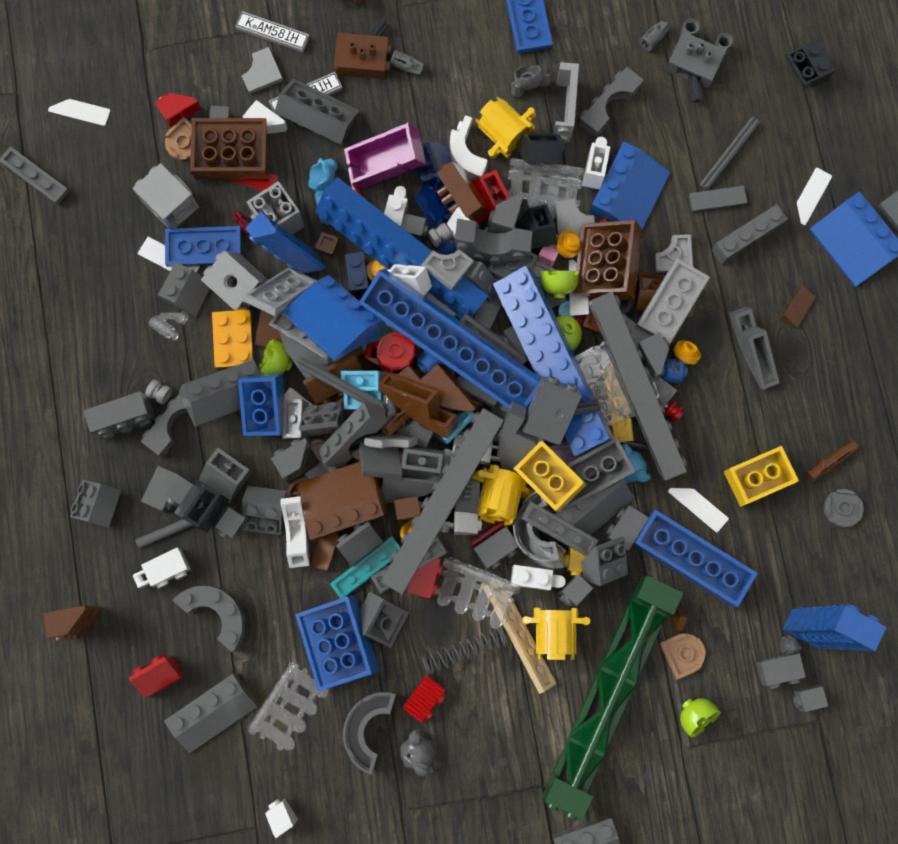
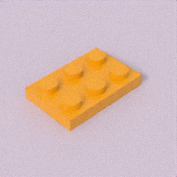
(232, 338)

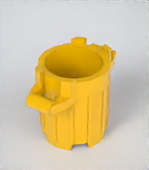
(504, 126)
(500, 494)
(556, 632)

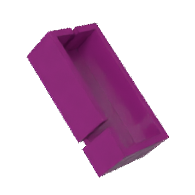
(385, 156)

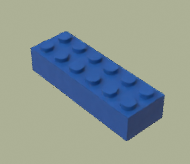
(695, 559)

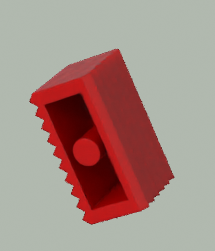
(424, 698)

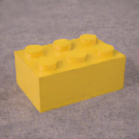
(550, 476)
(761, 476)

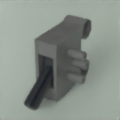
(697, 59)

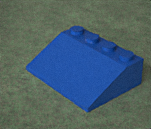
(630, 187)
(856, 239)
(332, 318)
(336, 643)

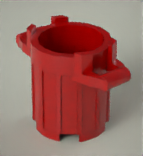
(393, 353)

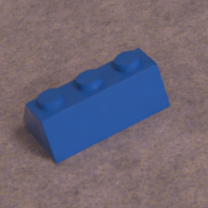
(262, 404)

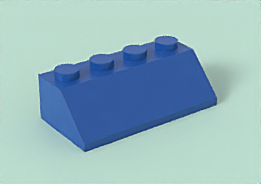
(284, 244)

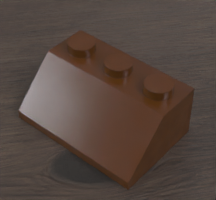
(646, 288)
(324, 393)
(70, 622)

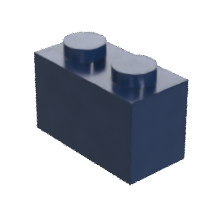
(356, 273)

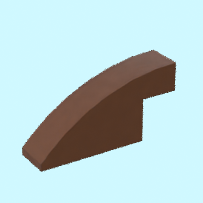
(449, 390)
(419, 404)

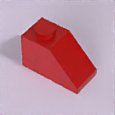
(175, 107)

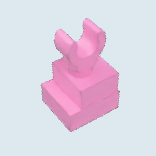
(548, 255)

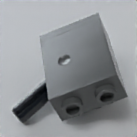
(554, 408)

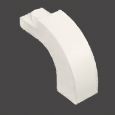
(472, 165)
(295, 532)

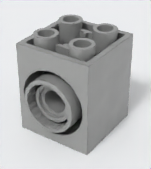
(166, 196)
(277, 206)
(232, 278)

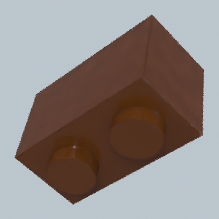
(407, 509)

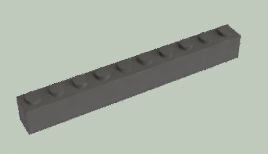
(637, 385)
(442, 501)

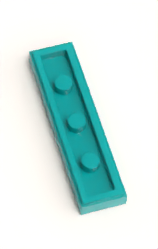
(365, 568)

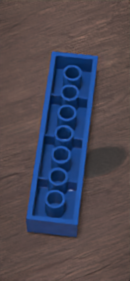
(835, 627)

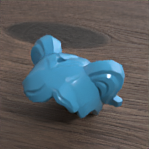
(322, 175)
(639, 465)

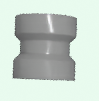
(439, 234)
(158, 391)

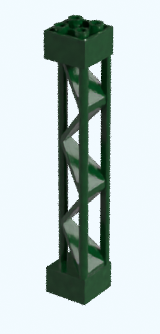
(616, 682)

